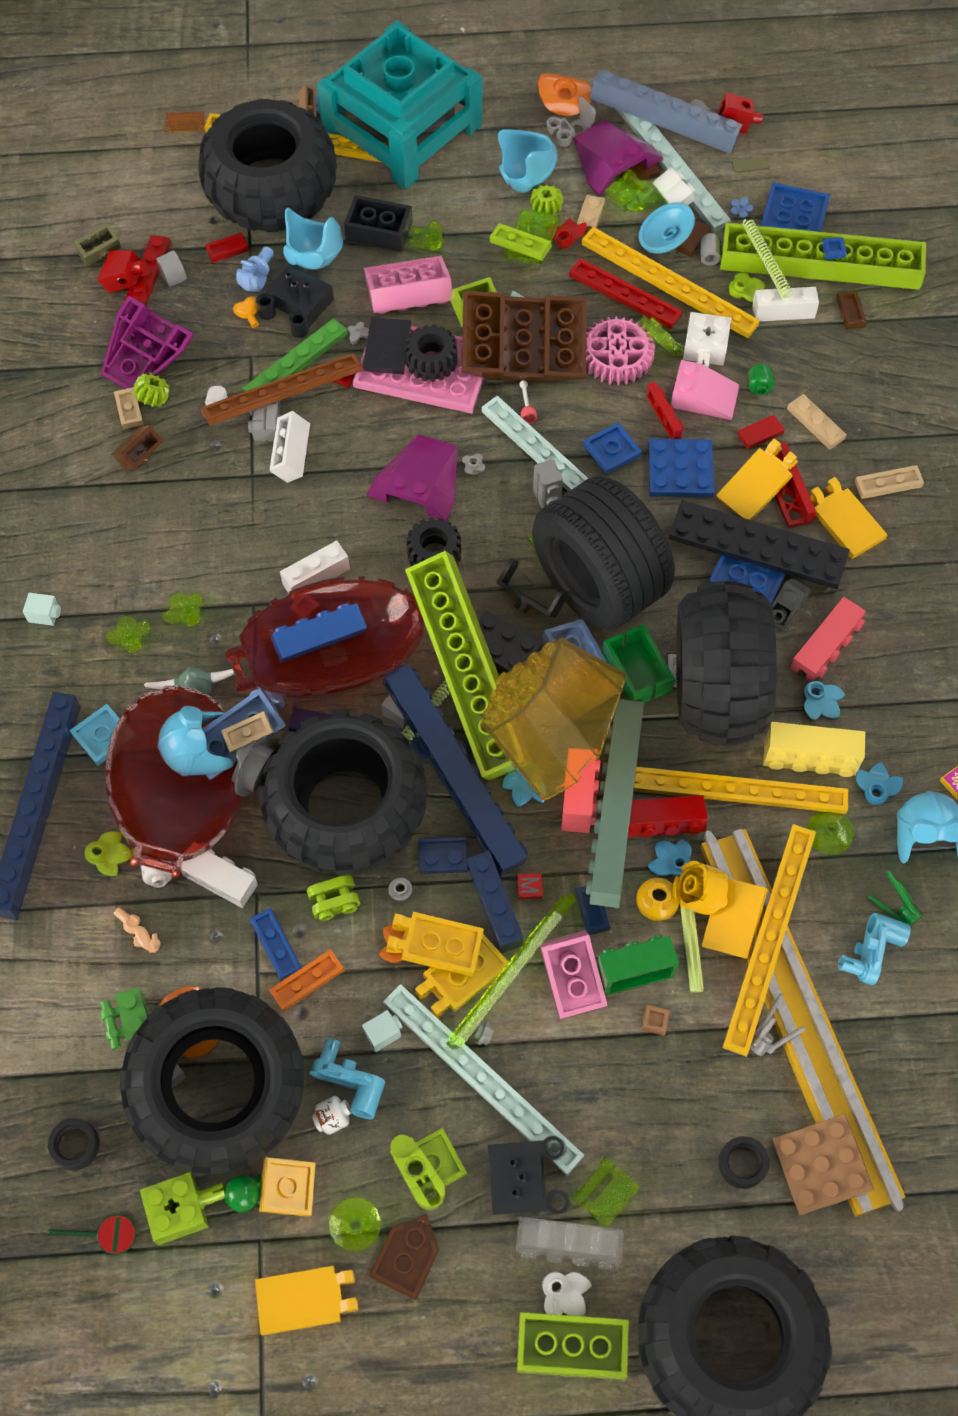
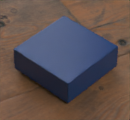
(834, 248)

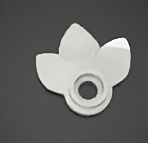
(568, 1297)

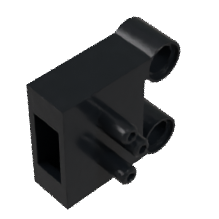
(297, 295)
(519, 1177)

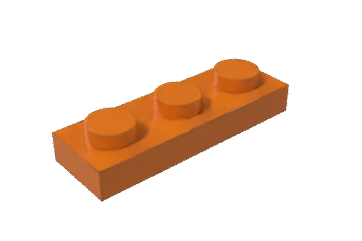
(306, 980)

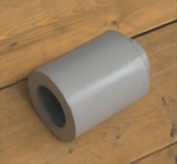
(710, 249)

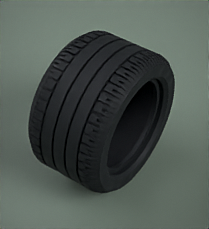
(604, 552)

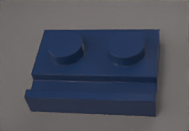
(442, 855)

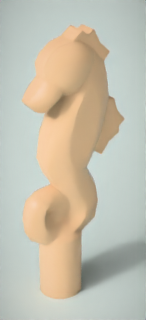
(142, 938)

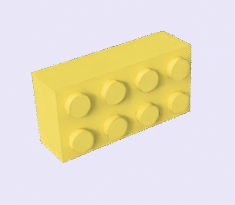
(814, 749)

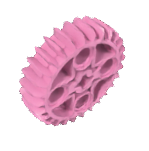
(618, 350)

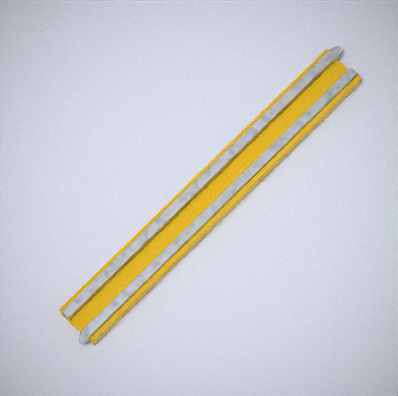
(816, 1051)

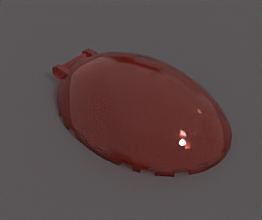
(389, 640)
(152, 804)

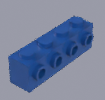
(318, 632)

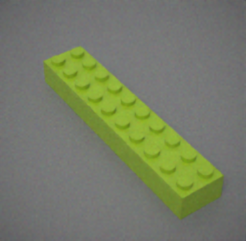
(802, 256)
(460, 652)

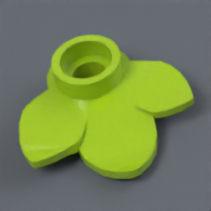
(745, 286)
(111, 853)

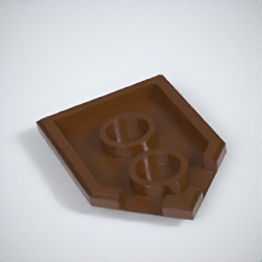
(406, 1257)

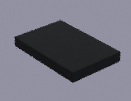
(386, 345)

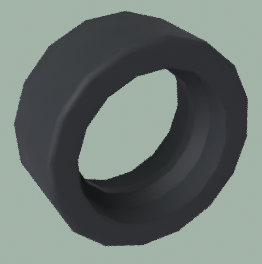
(56, 1135)
(759, 1150)

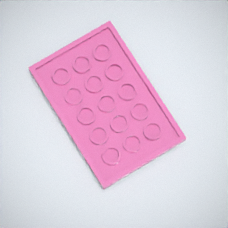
(454, 392)

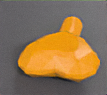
(247, 310)

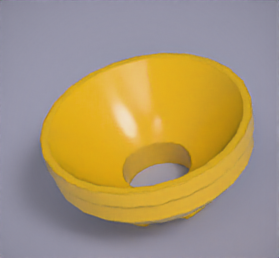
(652, 908)

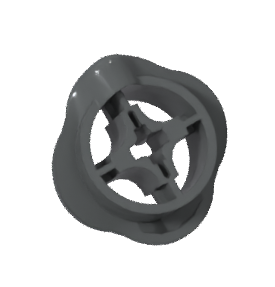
(250, 765)

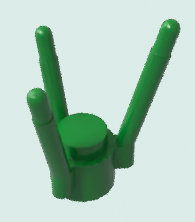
(909, 912)

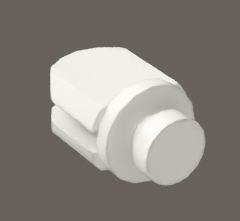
(215, 394)

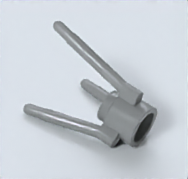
(763, 1039)

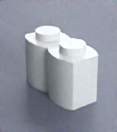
(673, 189)

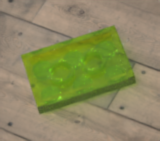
(537, 224)

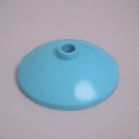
(666, 228)

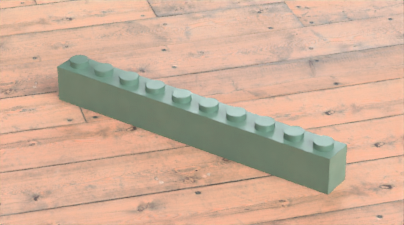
(615, 806)

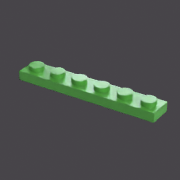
(302, 354)

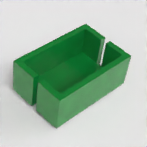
(641, 663)
(637, 964)

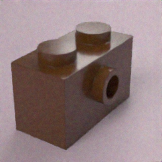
(137, 447)

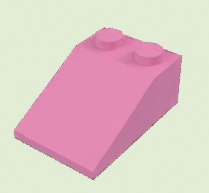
(704, 391)
(573, 974)

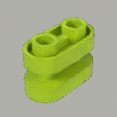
(327, 908)

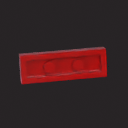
(664, 411)

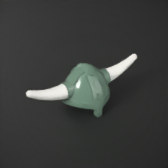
(194, 678)

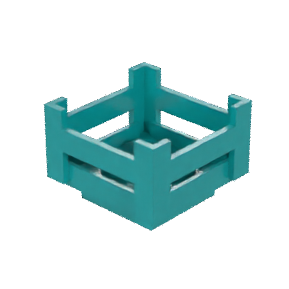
(400, 91)

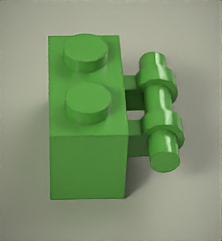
(132, 1011)

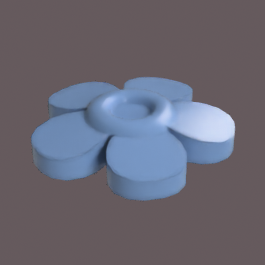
(741, 207)

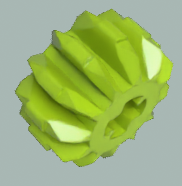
(546, 199)
(151, 390)

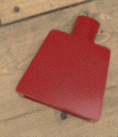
(740, 110)
(121, 270)

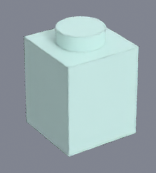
(41, 609)
(382, 1030)

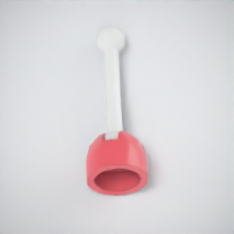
(528, 413)

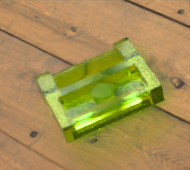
(623, 195)
(655, 328)
(612, 1198)

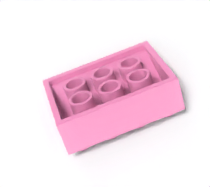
(408, 284)

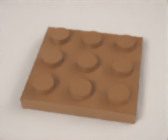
(823, 1164)

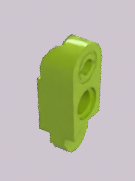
(405, 1153)

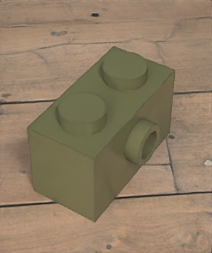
(97, 244)

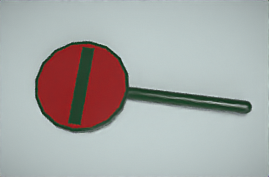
(114, 1234)

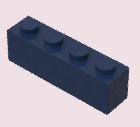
(495, 902)

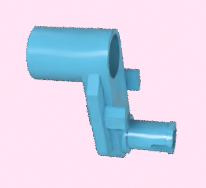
(878, 932)
(367, 1086)

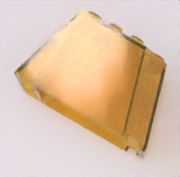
(553, 714)

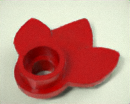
(569, 233)

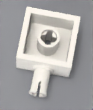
(707, 339)

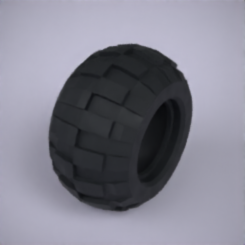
(257, 195)
(725, 663)
(331, 747)
(167, 1035)
(668, 1331)

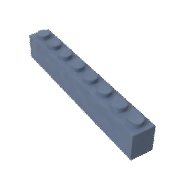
(665, 111)

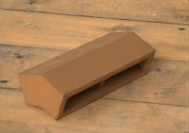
(307, 95)

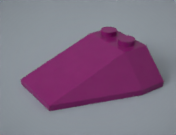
(609, 151)
(141, 344)
(421, 474)

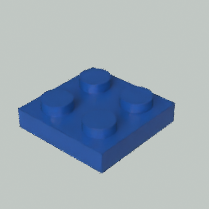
(612, 448)

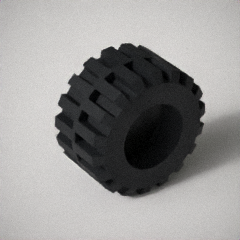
(431, 366)
(433, 532)

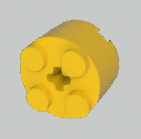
(701, 888)

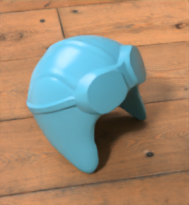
(526, 158)
(311, 242)
(184, 743)
(925, 820)

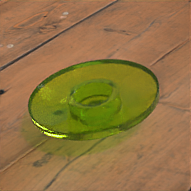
(827, 841)
(352, 1210)

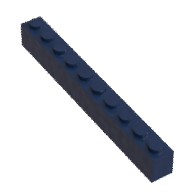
(454, 769)
(36, 802)

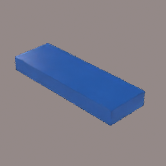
(275, 944)

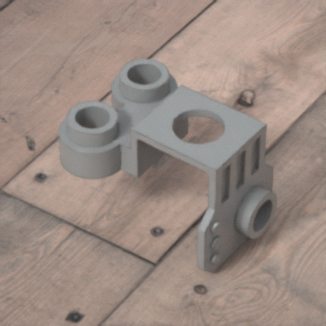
(565, 130)

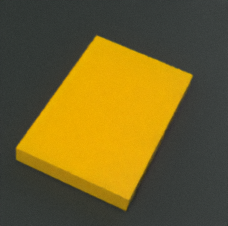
(736, 925)

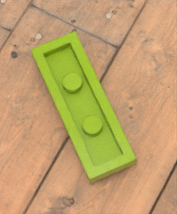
(520, 241)

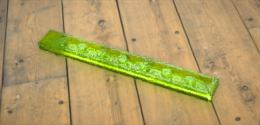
(510, 972)

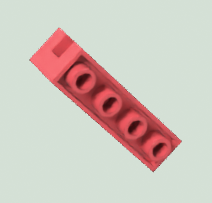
(828, 639)

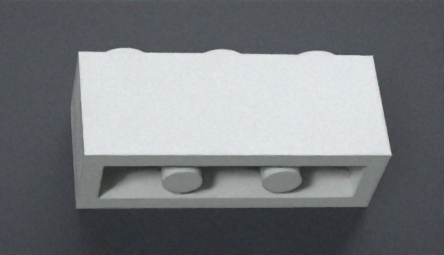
(770, 306)
(289, 447)
(319, 566)
(221, 877)

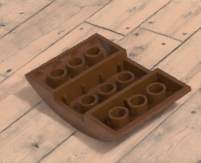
(524, 337)

